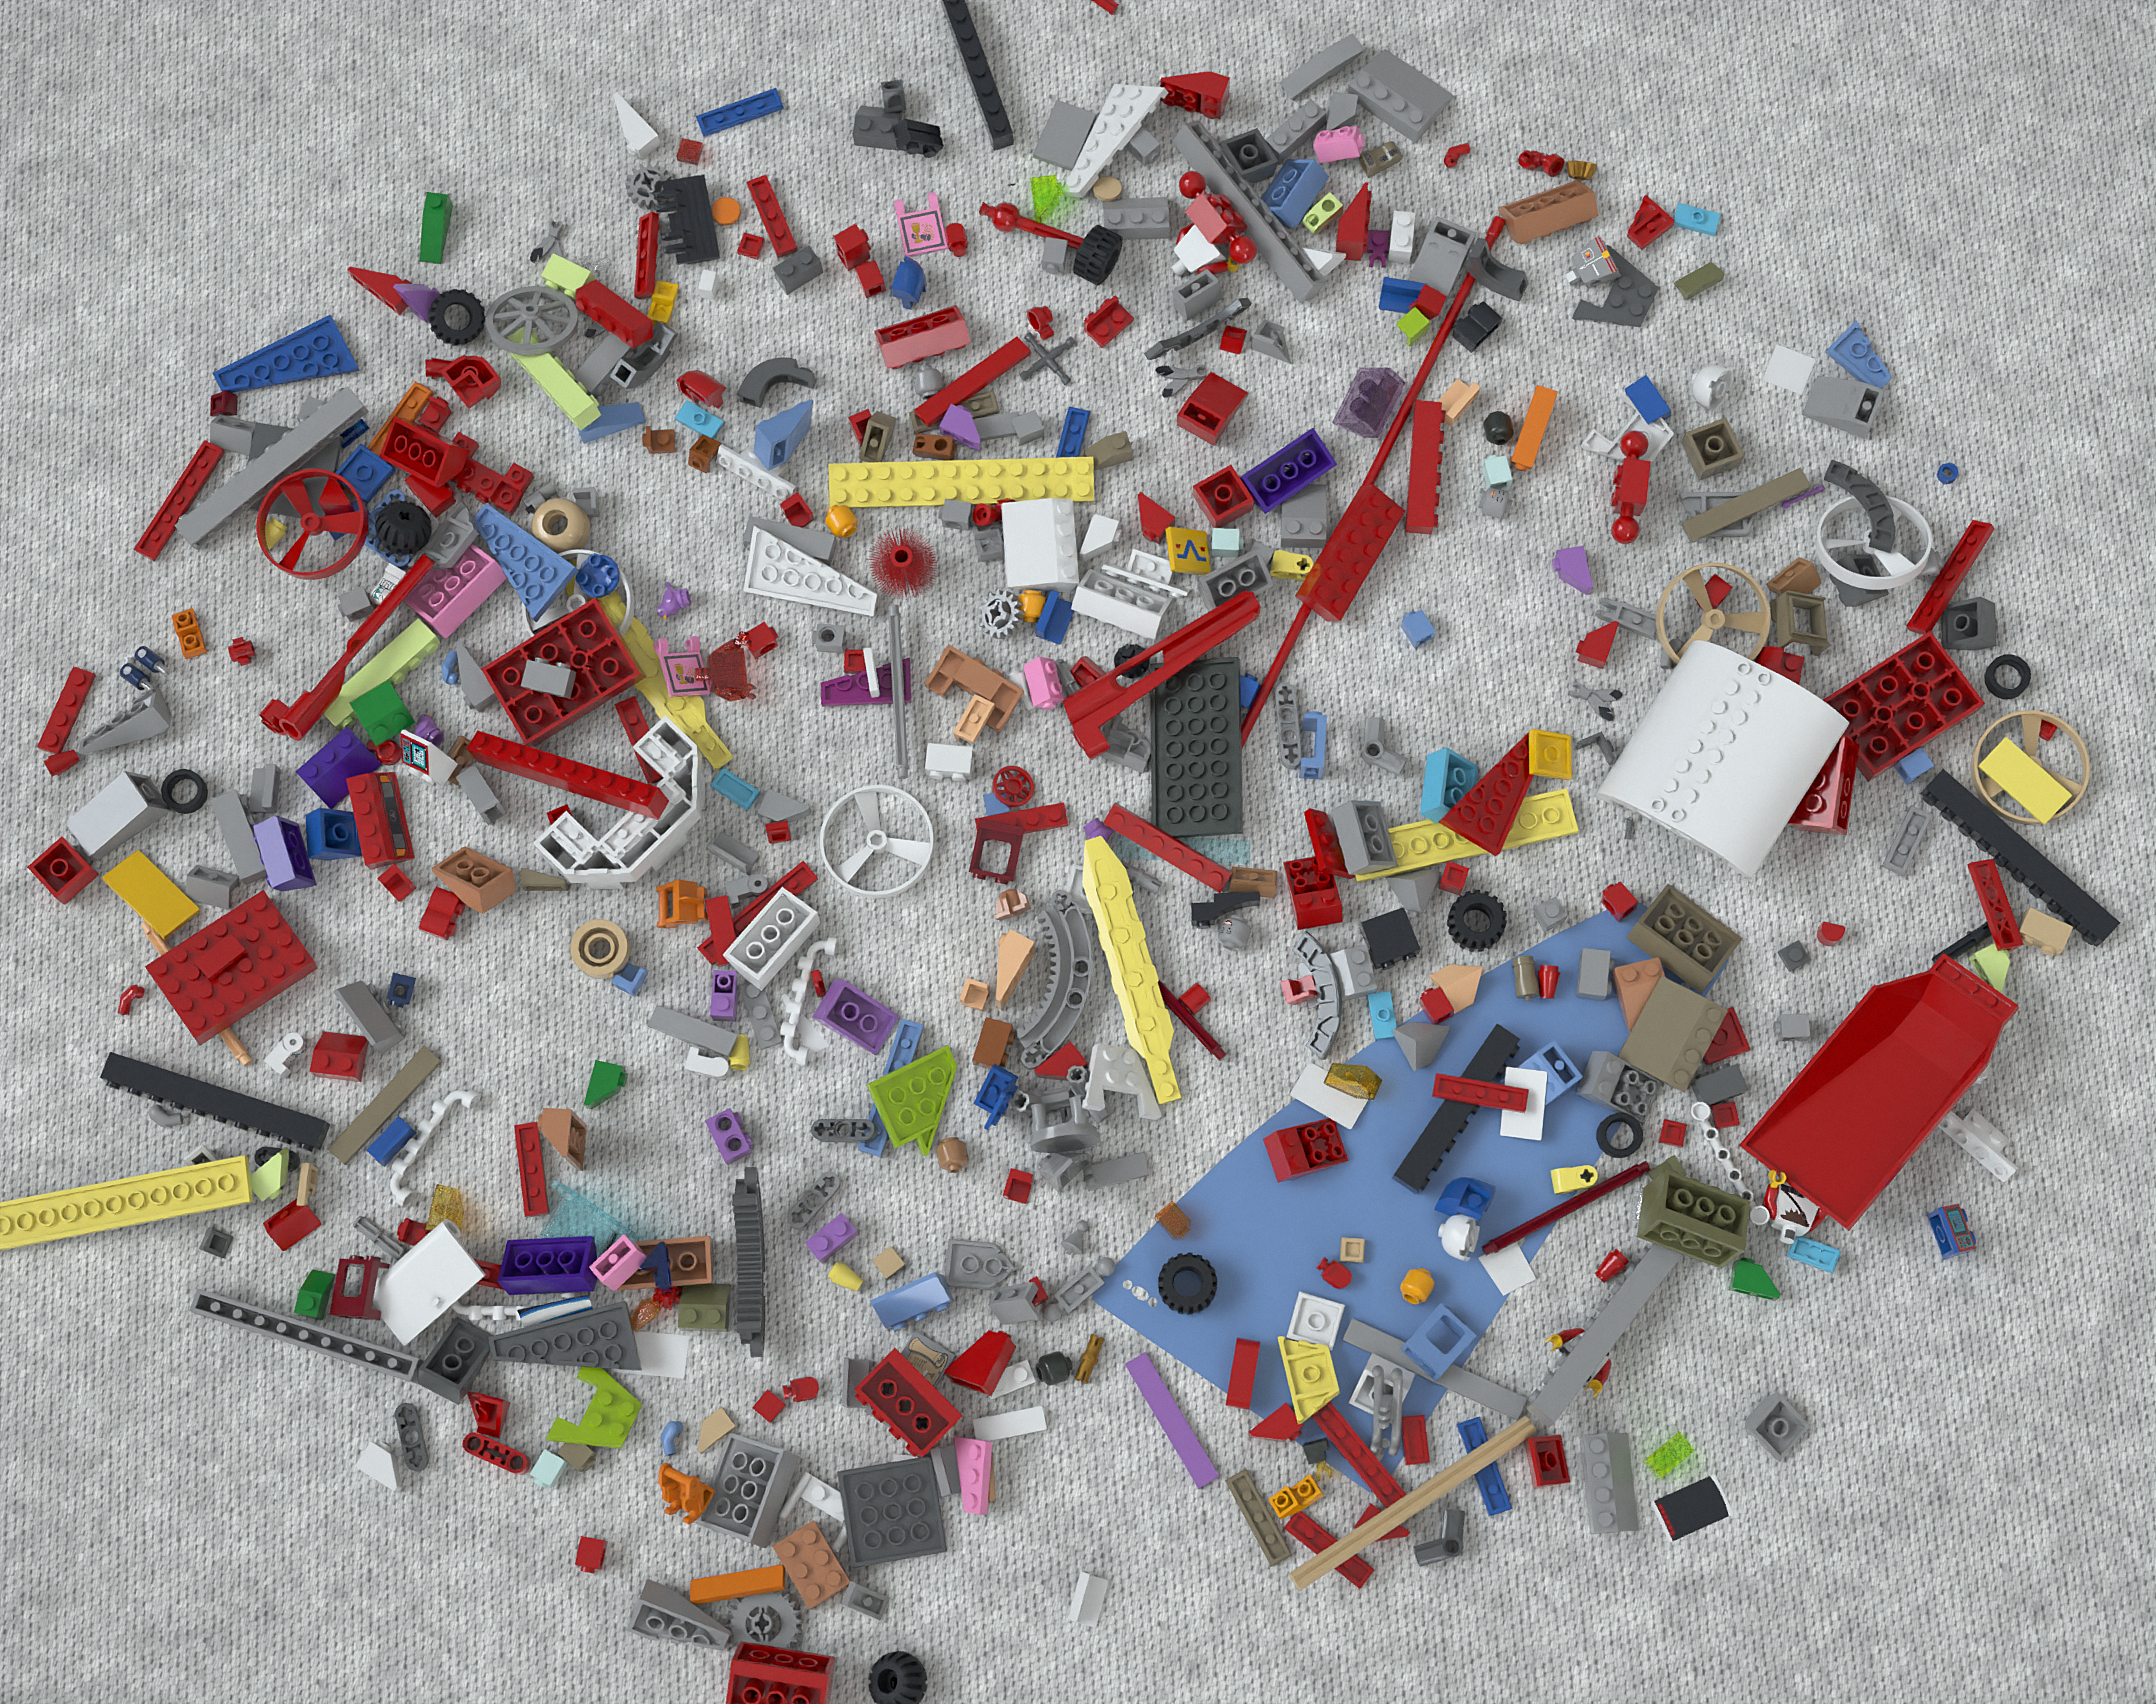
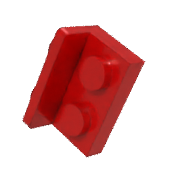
(1107, 321)

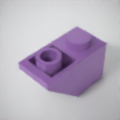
(724, 996)

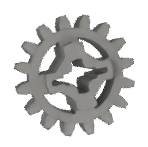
(638, 187)
(1000, 614)

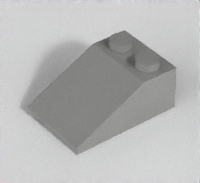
(1304, 518)
(1353, 971)

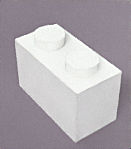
(1401, 237)
(949, 761)

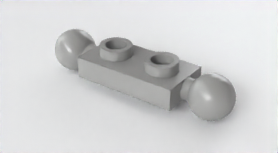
(1079, 1289)

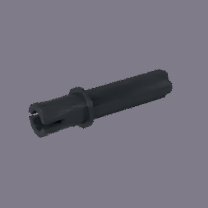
(1966, 943)

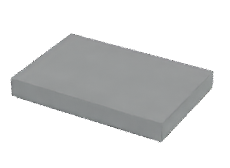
(1064, 135)

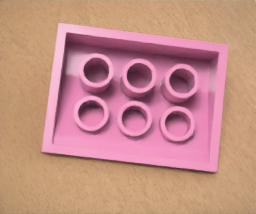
(452, 594)

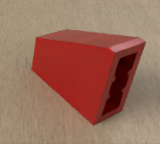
(982, 1363)

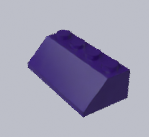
(1288, 471)
(548, 1265)

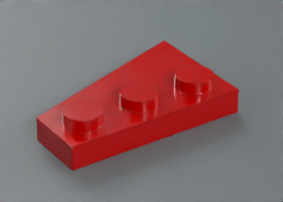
(1326, 844)

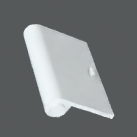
(429, 1271)

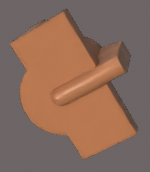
(1011, 904)

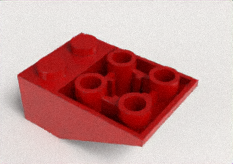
(1198, 93)
(1353, 226)
(1211, 408)
(1312, 894)
(1305, 1149)

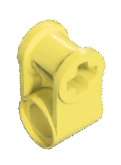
(1288, 565)
(1568, 1179)

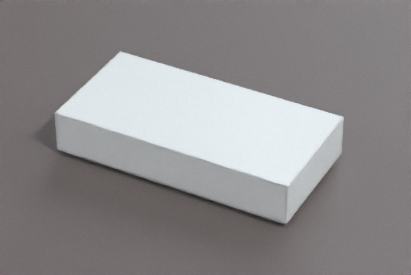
(871, 672)

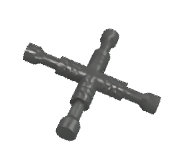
(1047, 358)

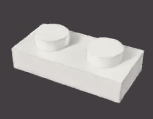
(1013, 1379)

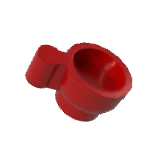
(1039, 319)
(387, 752)

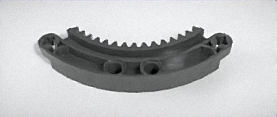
(750, 1261)

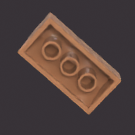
(1549, 211)
(565, 1133)
(689, 1260)

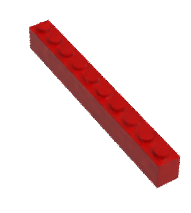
(568, 775)

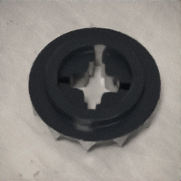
(1126, 652)

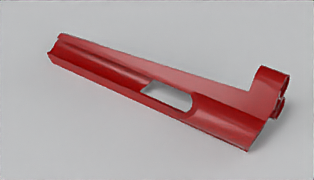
(1105, 698)
(312, 705)

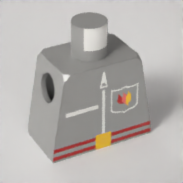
(1593, 265)

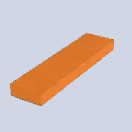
(737, 1584)

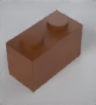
(993, 1044)

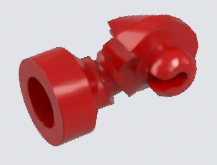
(1551, 164)
(985, 514)

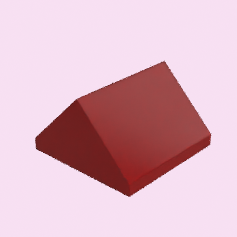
(1547, 1461)

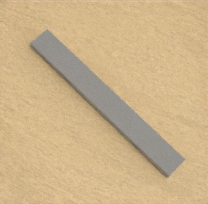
(1453, 1378)

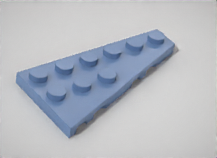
(529, 565)

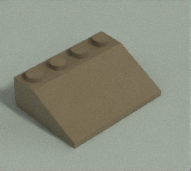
(1684, 938)
(1672, 1034)

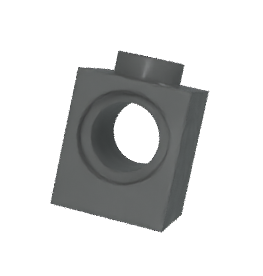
(893, 96)

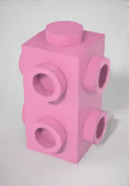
(1338, 144)
(1043, 683)

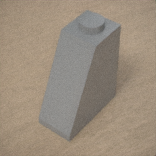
(480, 794)

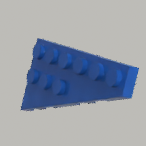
(301, 356)

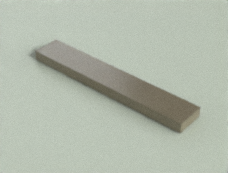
(1745, 505)
(384, 1105)

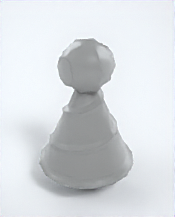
(1074, 1241)

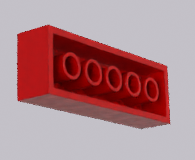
(1350, 553)

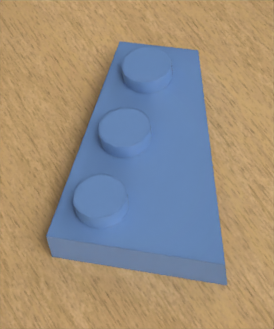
(1857, 357)

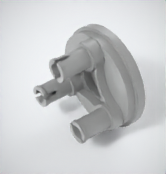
(1070, 1135)

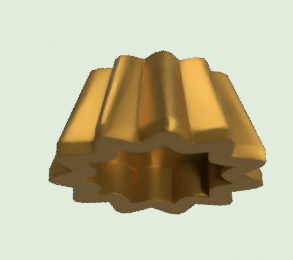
(1581, 169)

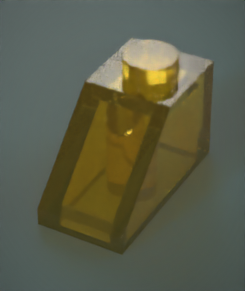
(1353, 1080)
(445, 1205)

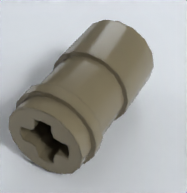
(1525, 978)

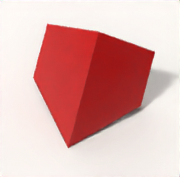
(488, 1413)

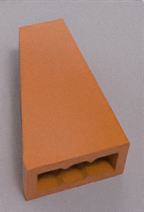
(1533, 428)

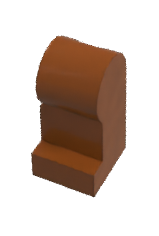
(934, 447)

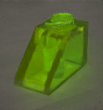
(1045, 196)
(1668, 1455)

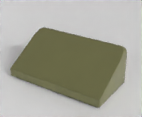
(1699, 280)

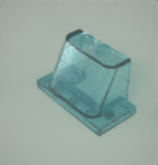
(578, 1217)

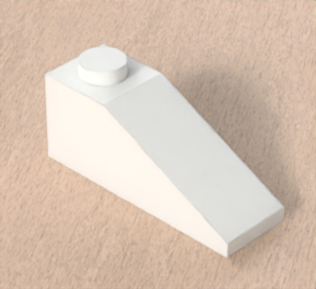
(638, 134)

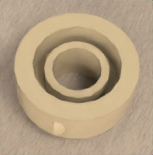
(577, 529)
(590, 934)

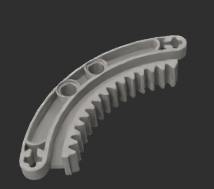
(1057, 1015)

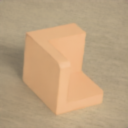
(974, 994)

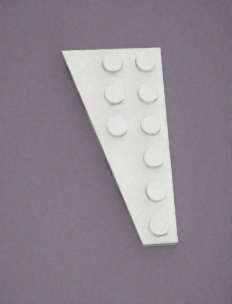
(793, 575)

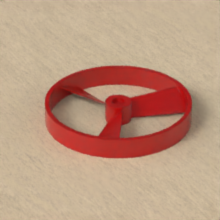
(295, 491)

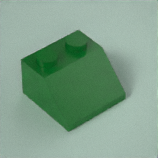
(382, 712)

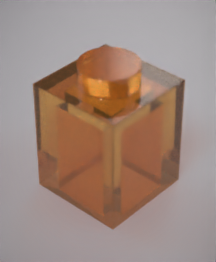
(1173, 1221)

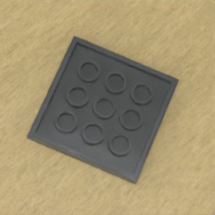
(325, 459)
(891, 1511)

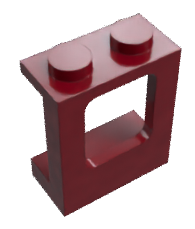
(1001, 832)
(360, 1306)

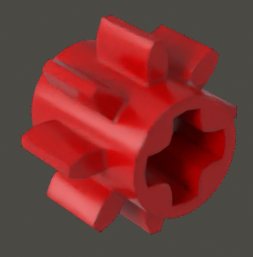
(241, 651)
(667, 1299)

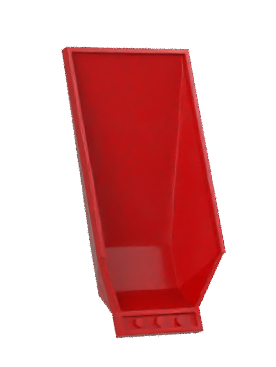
(1881, 1087)

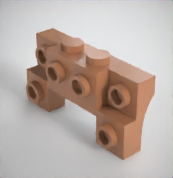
(976, 679)

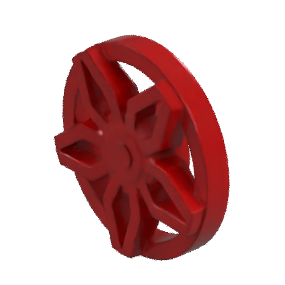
(1013, 786)

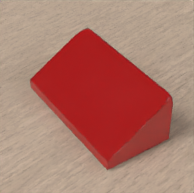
(1086, 671)

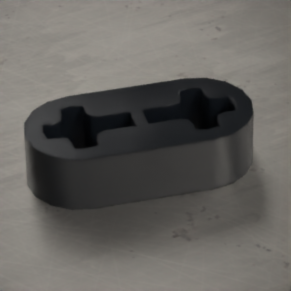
(272, 1152)

